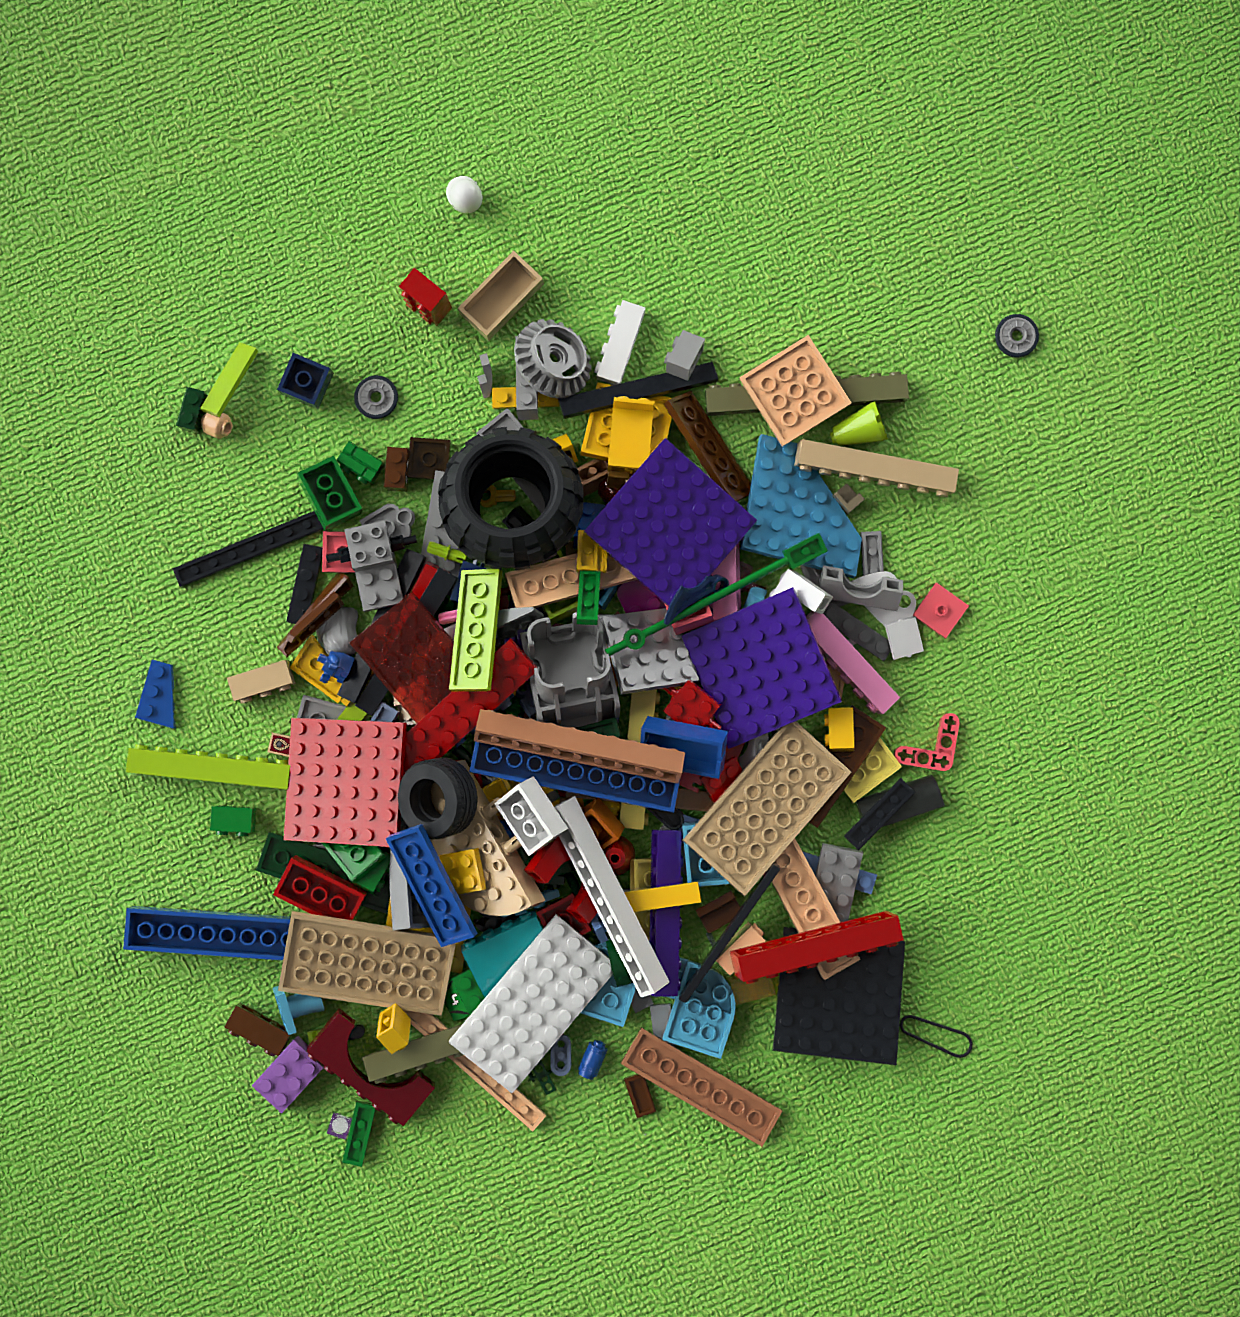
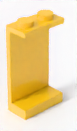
(630, 433)

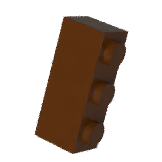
(257, 1029)

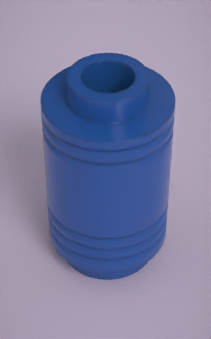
(592, 1059)

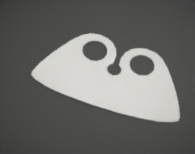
(887, 616)

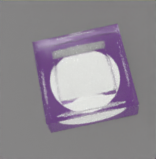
(339, 1126)

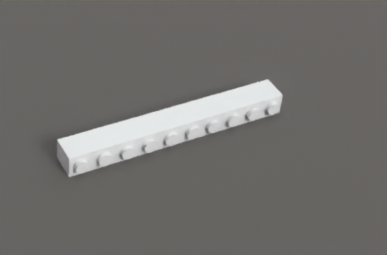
(610, 900)

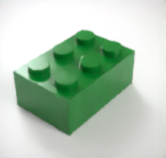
(329, 493)

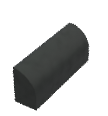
(926, 798)

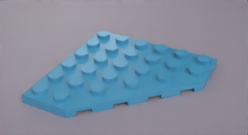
(794, 507)

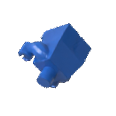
(335, 665)

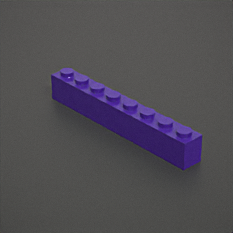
(666, 922)

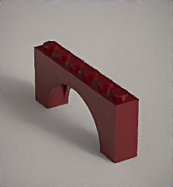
(396, 1099)

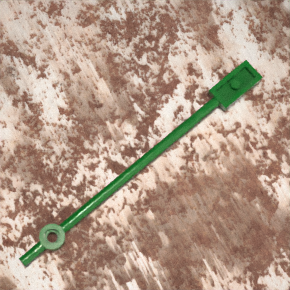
(793, 556)

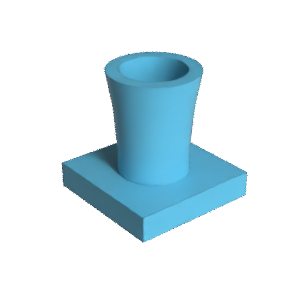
(295, 1006)

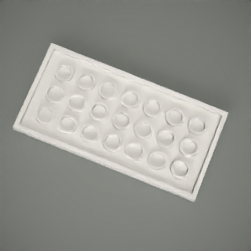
(533, 1004)

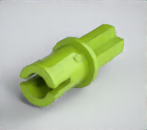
(446, 552)

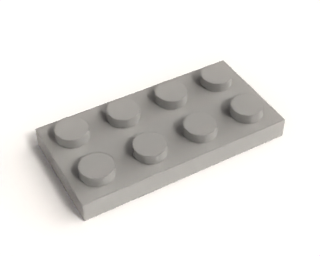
(838, 876)

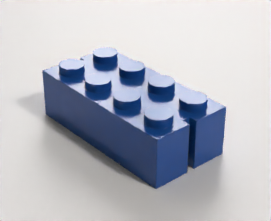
(702, 745)

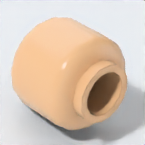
(216, 426)

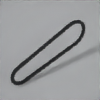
(941, 1026)

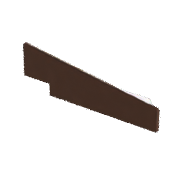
(317, 614)

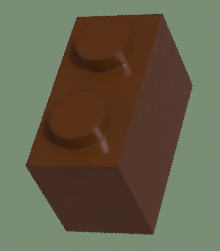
(396, 469)

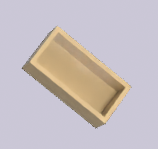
(501, 295)

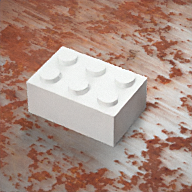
(531, 815)

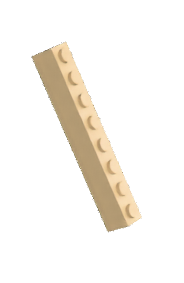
(876, 467)

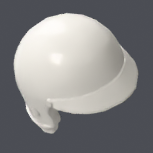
(464, 194)

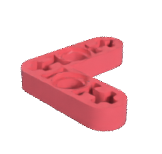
(939, 752)

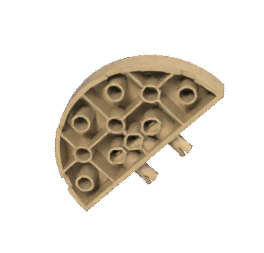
(506, 882)

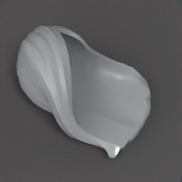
(339, 631)

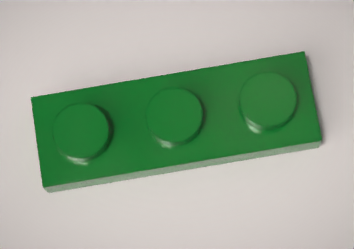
(588, 597)
(359, 1134)

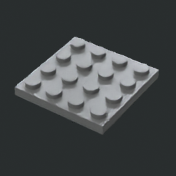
(658, 663)

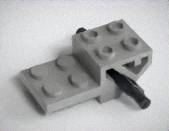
(374, 563)

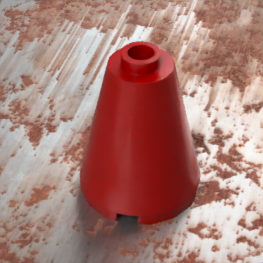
(625, 852)

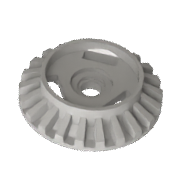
(542, 372)

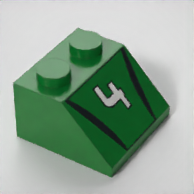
(462, 995)

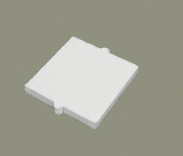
(904, 638)

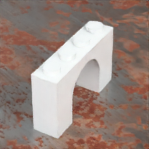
(807, 592)

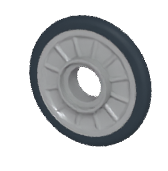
(1019, 323)
(363, 397)

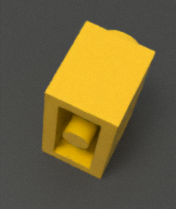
(840, 729)
(393, 1028)

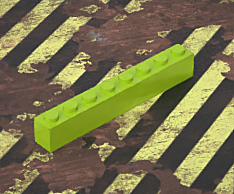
(208, 768)

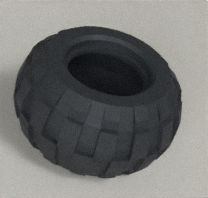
(503, 456)

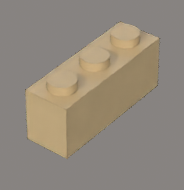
(261, 681)

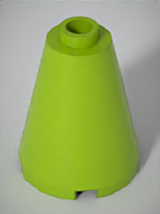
(860, 427)

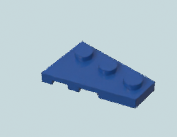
(157, 695)

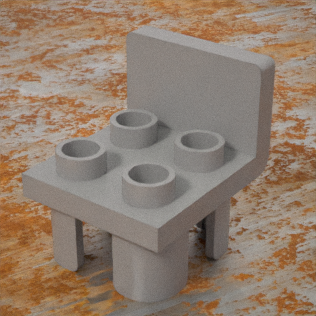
(572, 673)

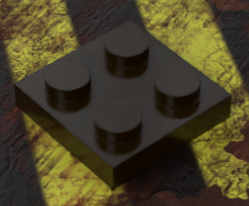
(427, 456)

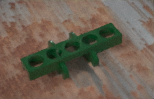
(540, 1075)

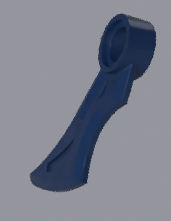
(686, 596)

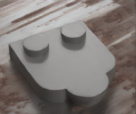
(397, 520)

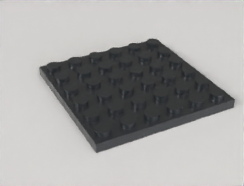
(845, 1015)

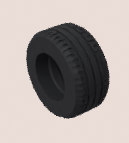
(458, 791)

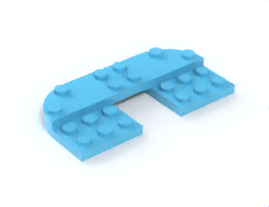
(696, 1024)

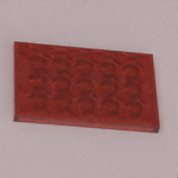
(409, 655)

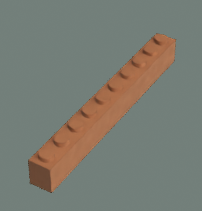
(579, 746)

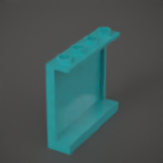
(499, 949)

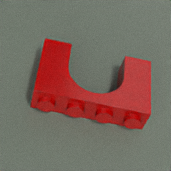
(544, 866)

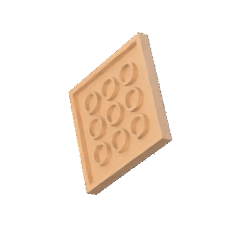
(795, 390)

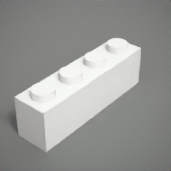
(620, 344)

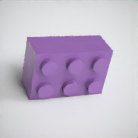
(287, 1075)

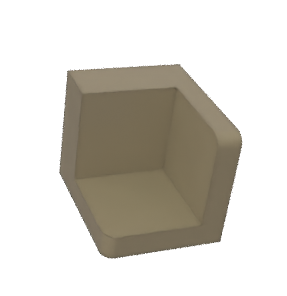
(847, 498)

